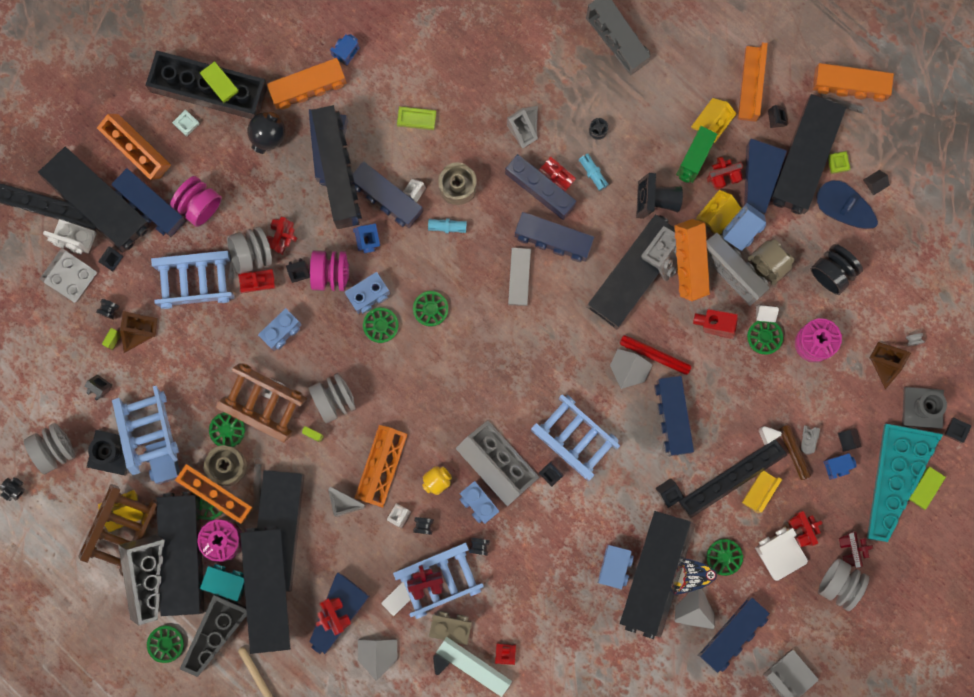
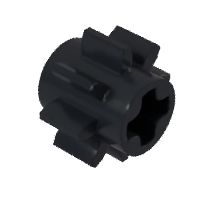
(11, 489)

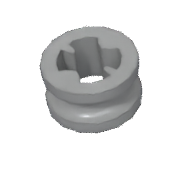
(915, 339)

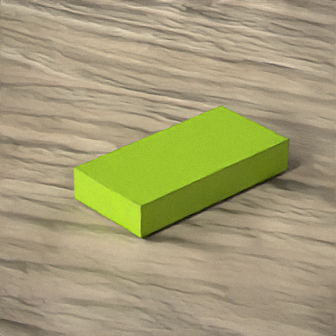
(219, 82)
(416, 118)
(927, 488)

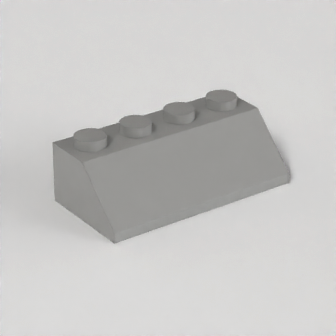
(735, 270)
(497, 462)

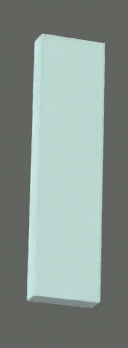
(474, 666)

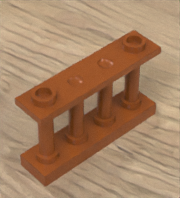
(248, 415)

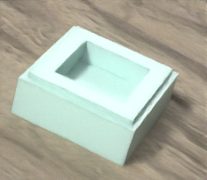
(185, 122)

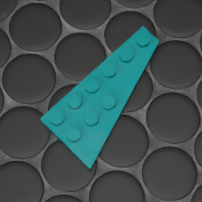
(899, 470)

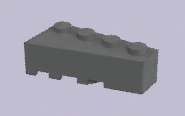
(617, 35)
(141, 575)
(216, 627)

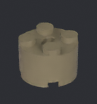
(467, 181)
(771, 261)
(215, 461)

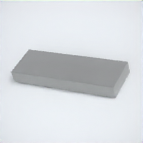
(519, 276)

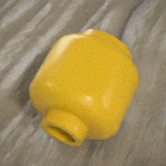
(436, 480)

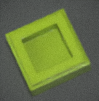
(838, 162)
(111, 338)
(312, 434)

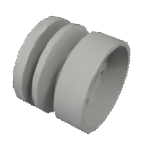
(253, 248)
(332, 398)
(46, 451)
(847, 587)

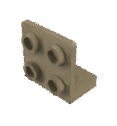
(454, 628)

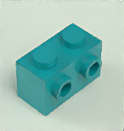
(224, 582)

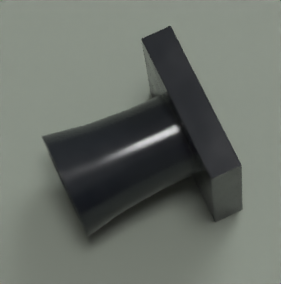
(651, 196)
(112, 462)

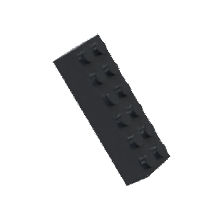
(182, 80)
(335, 167)

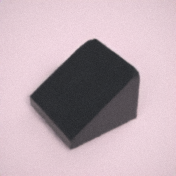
(669, 493)

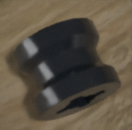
(598, 124)
(107, 309)
(423, 525)
(479, 546)

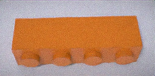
(853, 82)
(306, 83)
(133, 146)
(692, 259)
(213, 494)

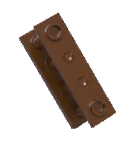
(105, 515)

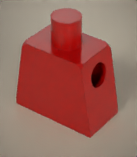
(725, 325)

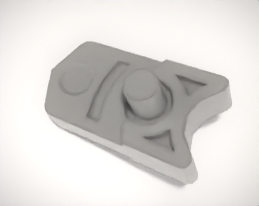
(809, 439)

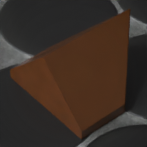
(136, 329)
(888, 362)

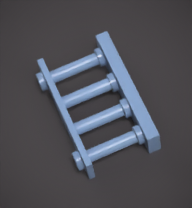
(182, 263)
(126, 426)
(557, 443)
(441, 561)

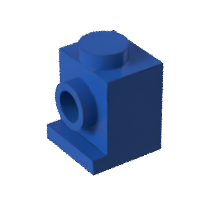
(345, 49)
(371, 233)
(840, 466)

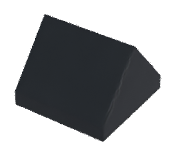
(777, 116)
(877, 182)
(110, 258)
(849, 439)
(551, 474)
(439, 663)

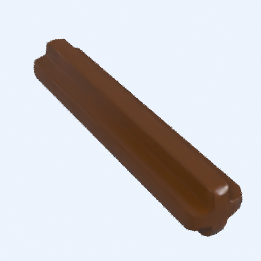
(795, 452)

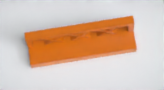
(752, 82)
(377, 464)

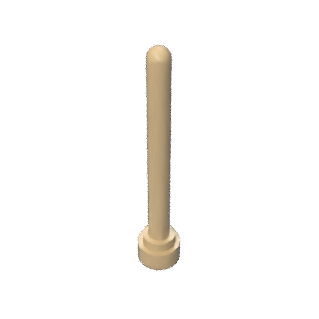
(254, 672)

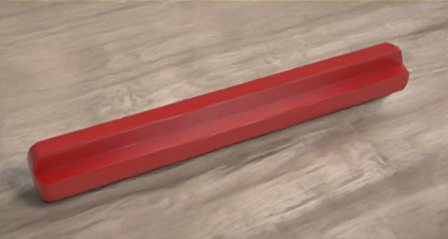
(655, 354)

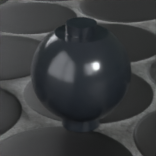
(265, 132)

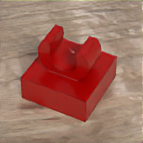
(505, 654)

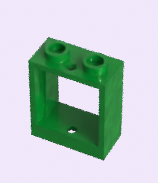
(696, 155)

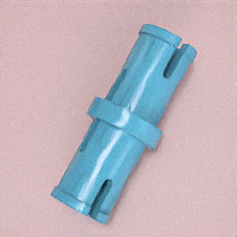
(593, 172)
(447, 225)

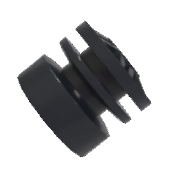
(836, 269)

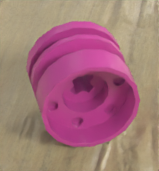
(195, 201)
(328, 270)
(808, 345)
(230, 545)

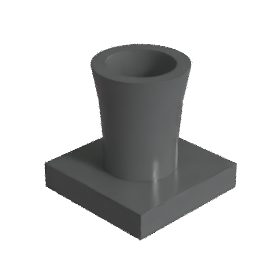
(915, 411)

